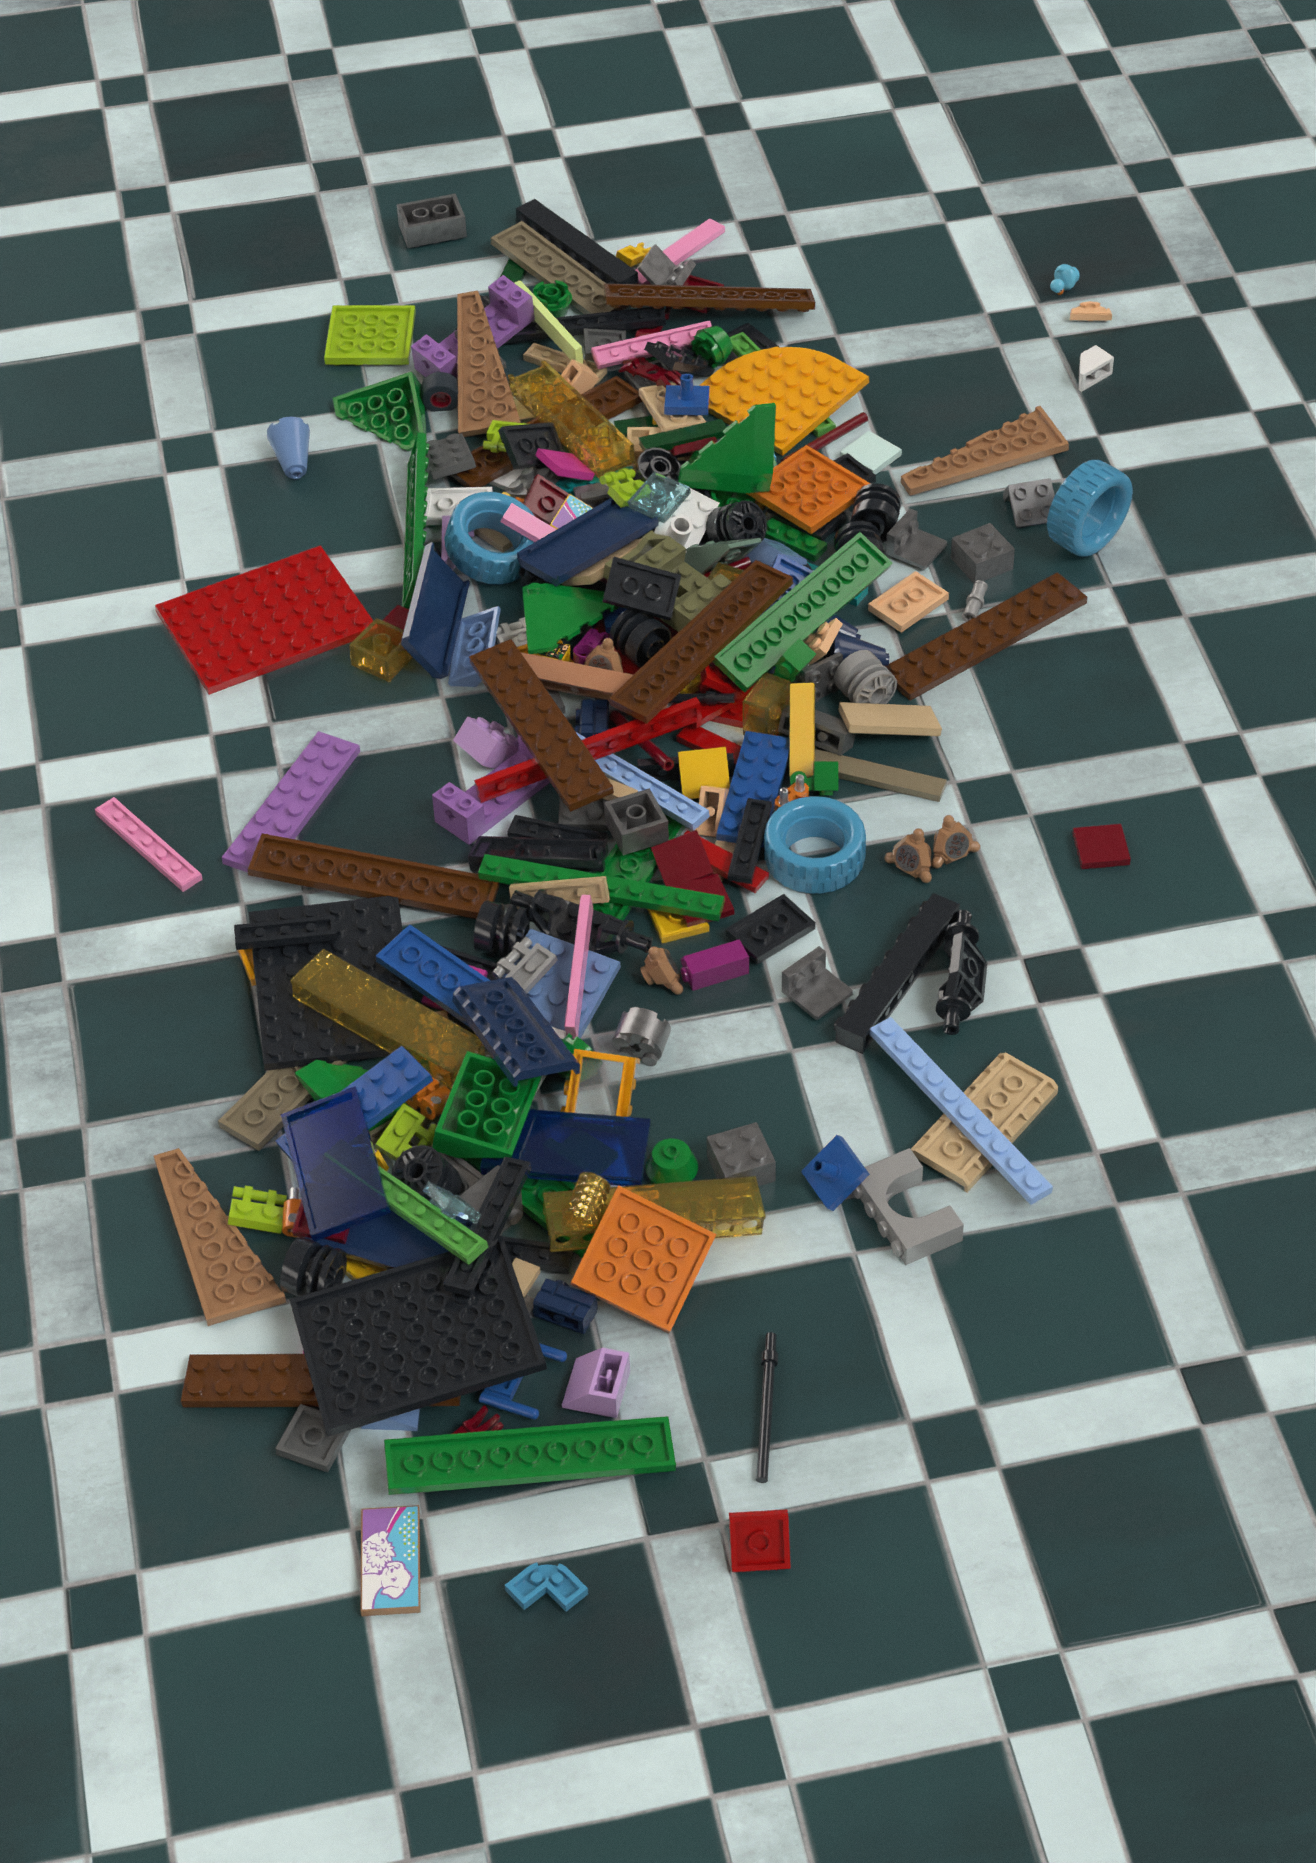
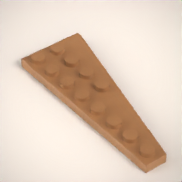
(481, 377)
(1013, 444)
(221, 1263)

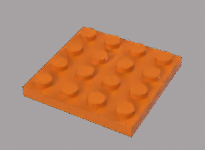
(810, 489)
(643, 1259)

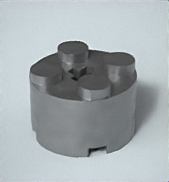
(641, 1035)

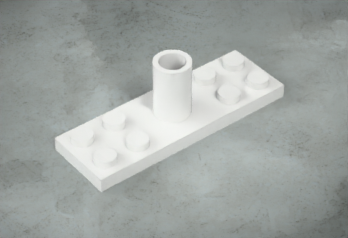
(689, 520)

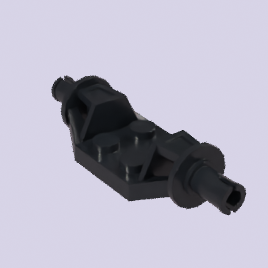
(563, 923)
(966, 974)

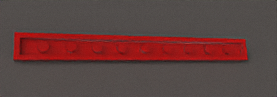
(598, 746)

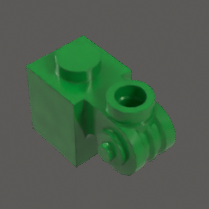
(794, 661)
(823, 779)

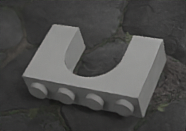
(909, 1237)

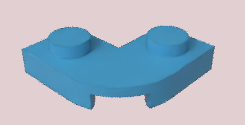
(543, 1579)

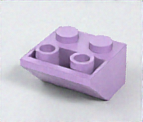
(486, 741)
(598, 1382)

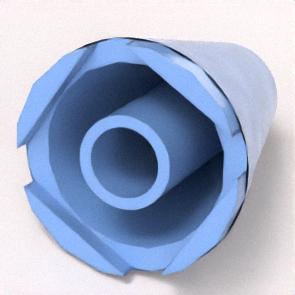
(291, 445)

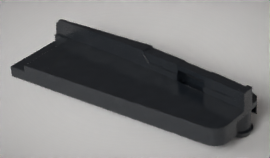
(574, 854)

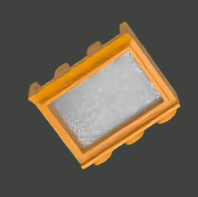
(602, 1085)

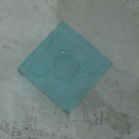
(659, 497)

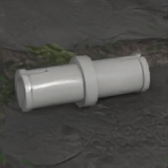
(975, 600)

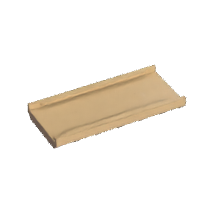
(1009, 1096)

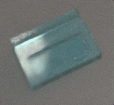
(451, 1204)

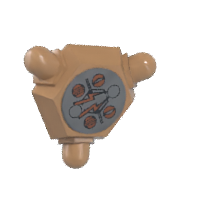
(605, 657)
(952, 842)
(912, 856)
(661, 969)

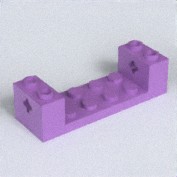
(507, 315)
(468, 817)

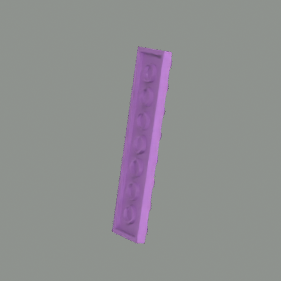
(295, 796)

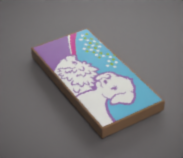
(390, 1560)

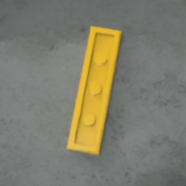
(802, 728)

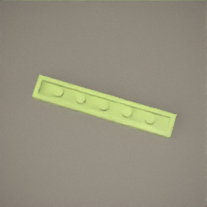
(554, 328)

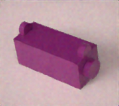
(715, 965)

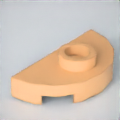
(1090, 311)

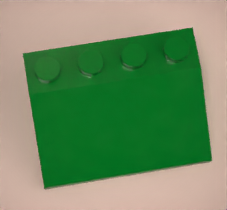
(483, 1111)

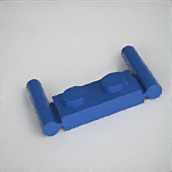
(501, 1395)

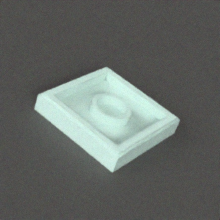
(872, 452)

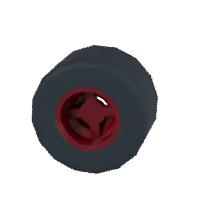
(440, 392)

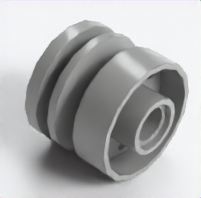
(865, 679)

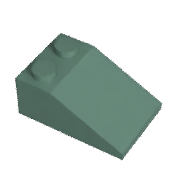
(706, 557)

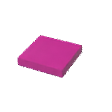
(565, 464)

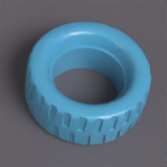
(1089, 508)
(476, 562)
(815, 818)

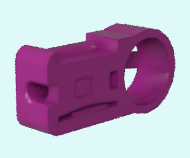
(587, 645)

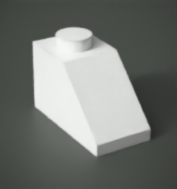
(1094, 367)

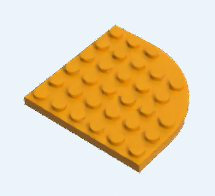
(798, 380)

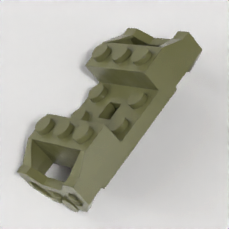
(694, 588)

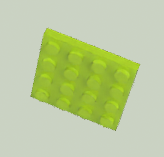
(370, 335)

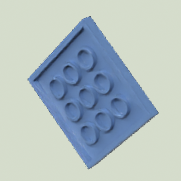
(552, 990)

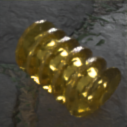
(586, 1202)

